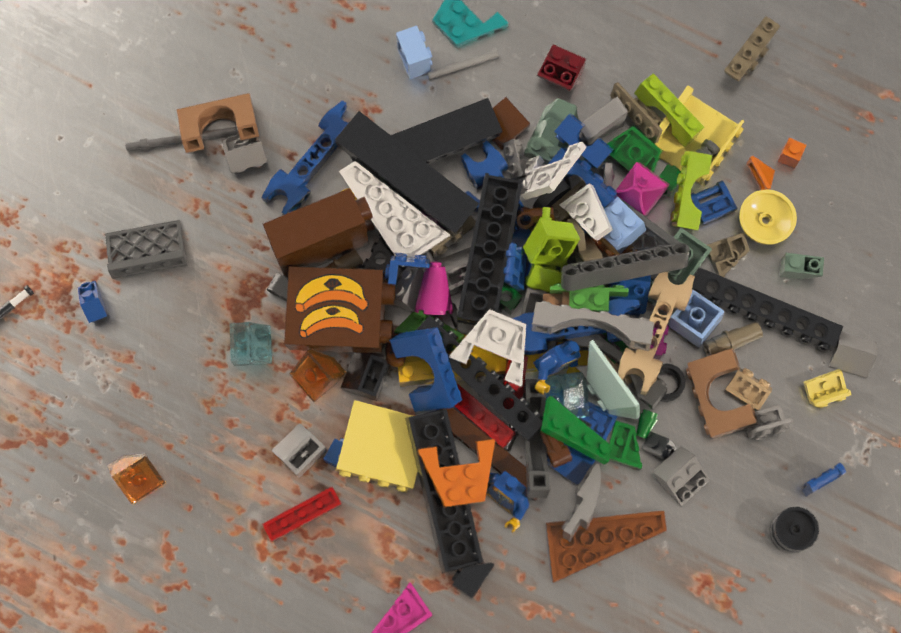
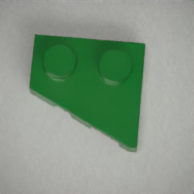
(625, 445)

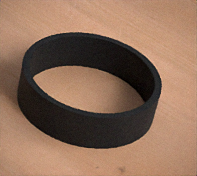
(548, 200)

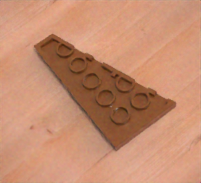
(600, 540)

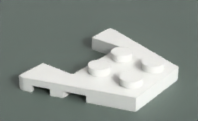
(546, 178)
(500, 336)

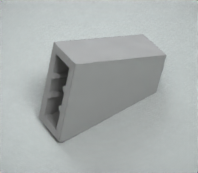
(603, 121)

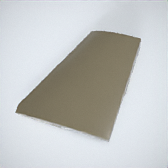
(727, 252)

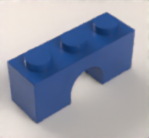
(569, 132)

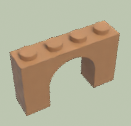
(195, 118)
(703, 373)

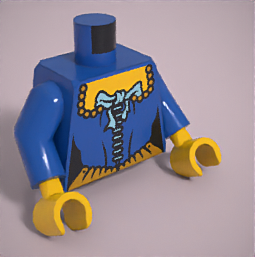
(556, 360)
(510, 495)

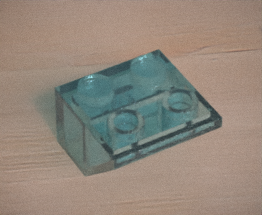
(250, 344)
(570, 392)

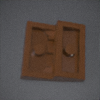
(510, 120)

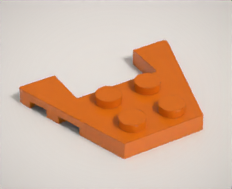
(461, 482)

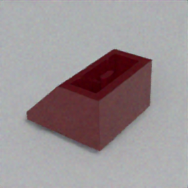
(562, 67)

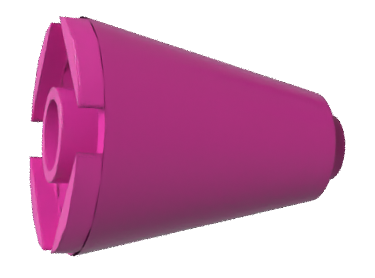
(434, 291)

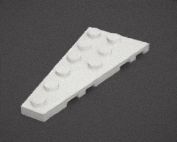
(395, 218)

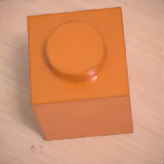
(792, 153)

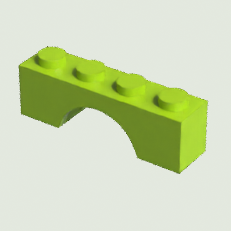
(683, 123)
(685, 213)

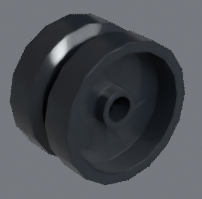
(805, 534)

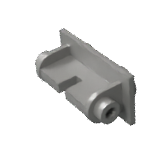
(513, 150)

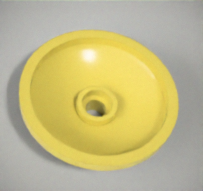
(769, 206)

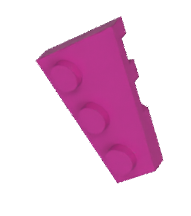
(404, 614)

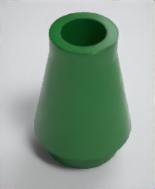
(646, 423)

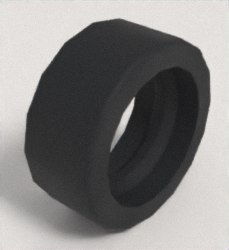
(680, 378)

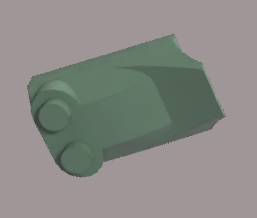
(544, 140)
(697, 255)

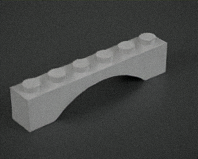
(633, 332)

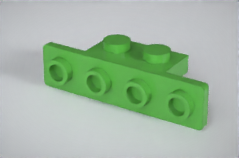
(592, 298)

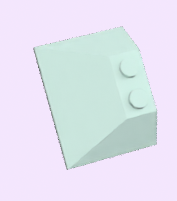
(608, 386)

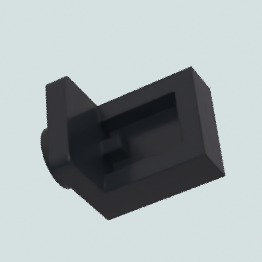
(659, 446)

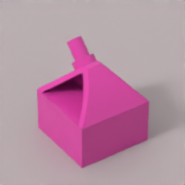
(641, 188)

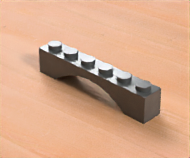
(612, 351)
(535, 450)

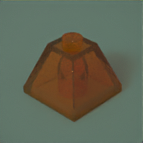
(317, 373)
(135, 476)

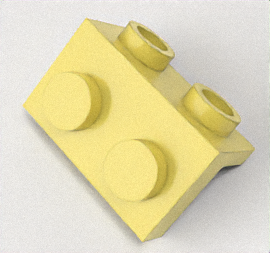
(826, 389)

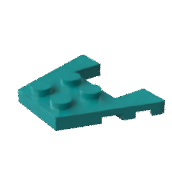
(462, 25)

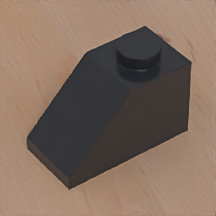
(471, 578)

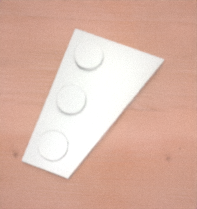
(588, 212)

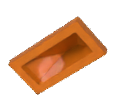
(762, 173)

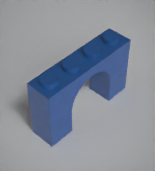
(582, 169)
(429, 346)

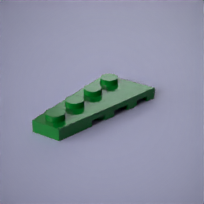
(570, 430)

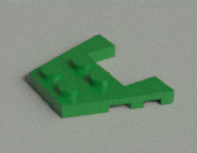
(634, 147)

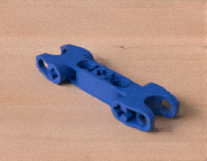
(495, 166)
(293, 184)
(537, 342)

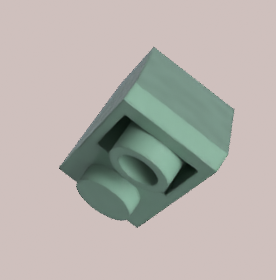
(801, 266)

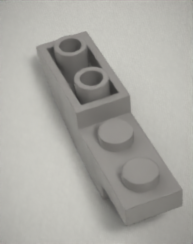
(586, 505)

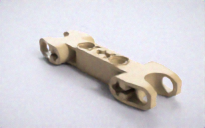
(667, 297)

